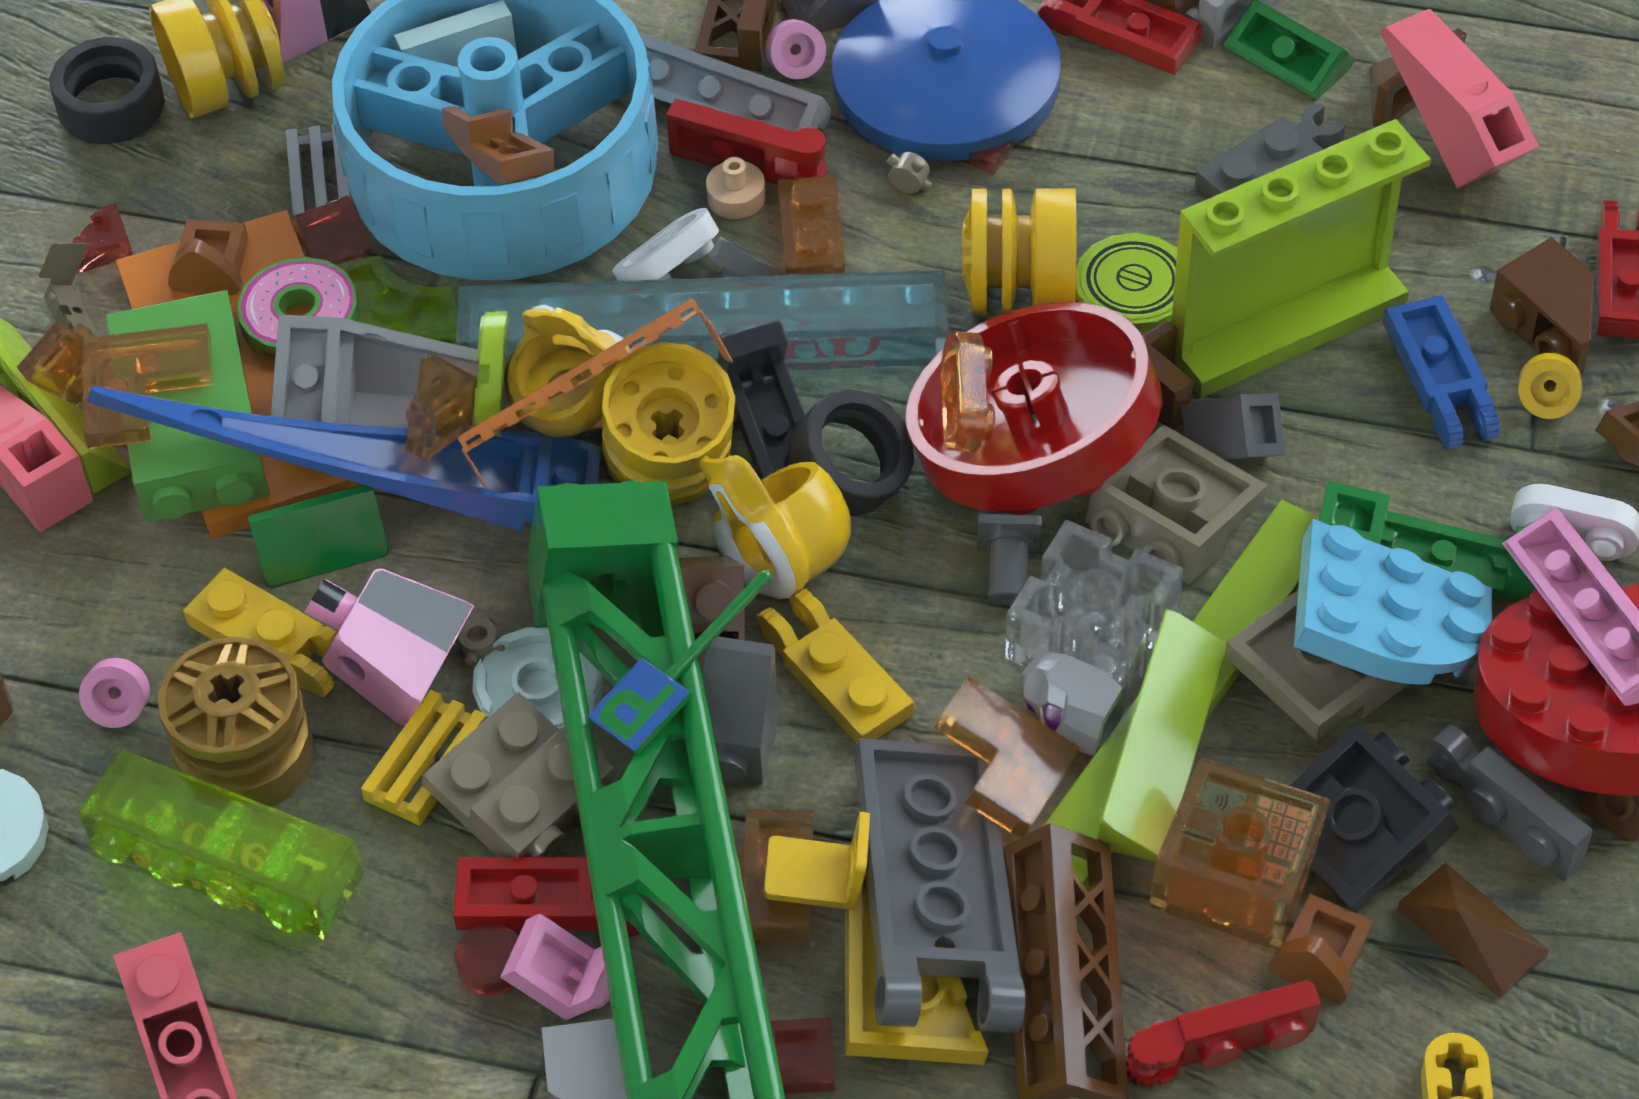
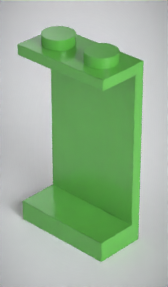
(177, 468)

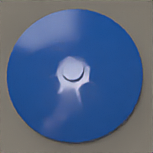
(945, 75)

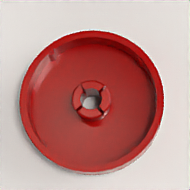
(1092, 400)
(1552, 705)

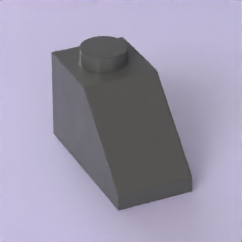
(741, 706)

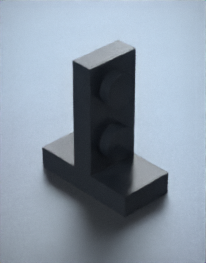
(763, 392)

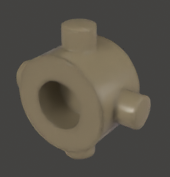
(909, 172)
(477, 640)

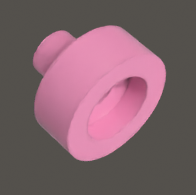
(804, 56)
(114, 692)

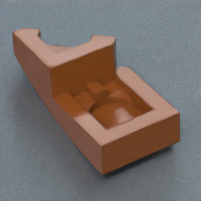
(495, 148)

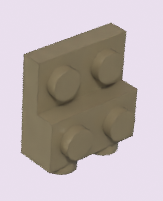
(1175, 502)
(1302, 684)
(512, 782)

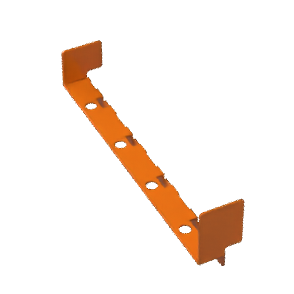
(596, 365)

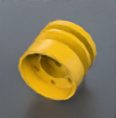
(216, 47)
(1020, 249)
(662, 394)

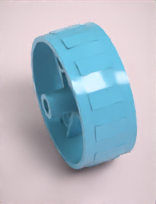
(565, 68)

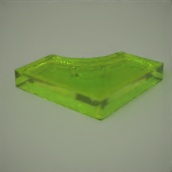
(400, 305)

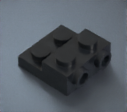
(1375, 818)

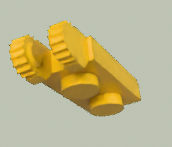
(241, 609)
(837, 670)

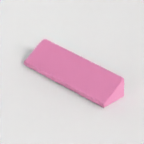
(1582, 598)

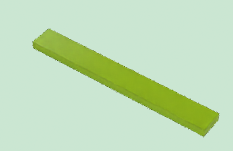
(1253, 586)

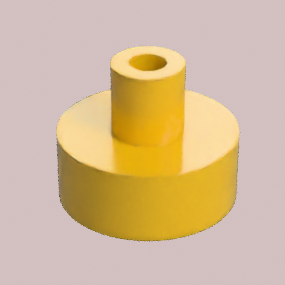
(1553, 398)

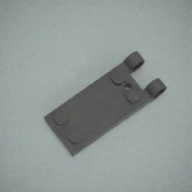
(935, 882)

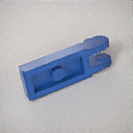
(1441, 368)

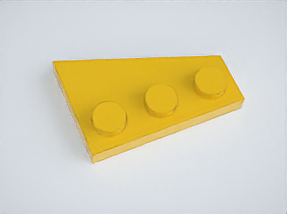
(943, 1026)

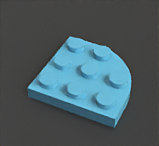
(1386, 608)

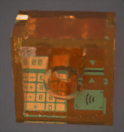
(1238, 853)

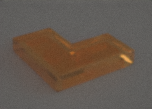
(140, 365)
(1021, 751)

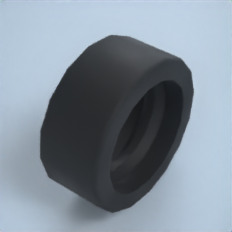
(101, 60)
(878, 424)

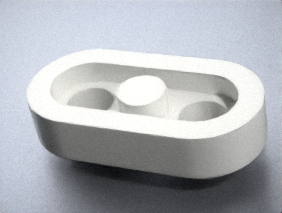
(679, 242)
(1603, 523)

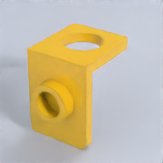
(817, 870)

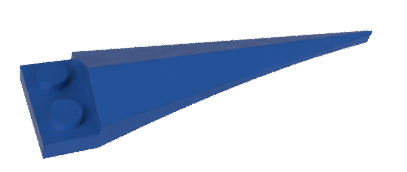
(379, 458)

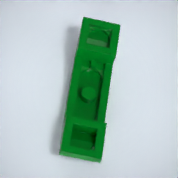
(1431, 541)

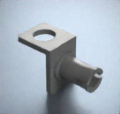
(1009, 541)

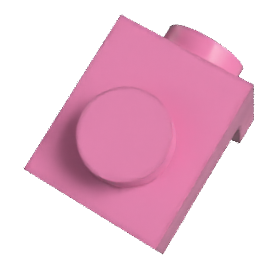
(557, 969)

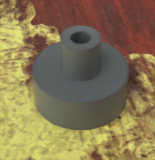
(737, 260)

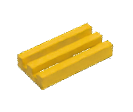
(404, 746)

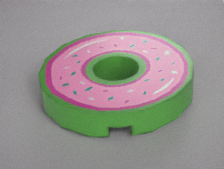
(292, 284)

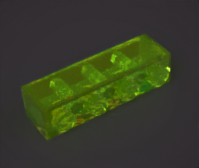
(221, 844)

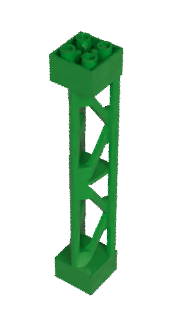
(609, 562)

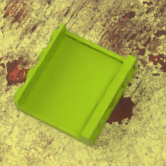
(1290, 258)

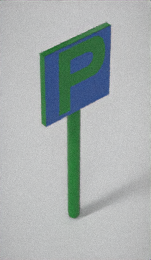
(648, 697)

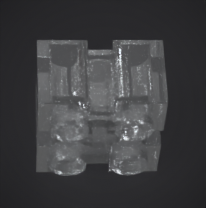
(1093, 605)

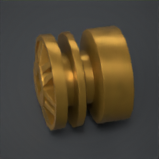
(237, 719)

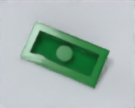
(1288, 50)
(318, 535)

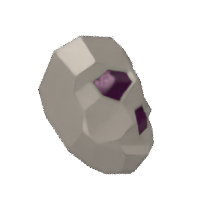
(1073, 699)

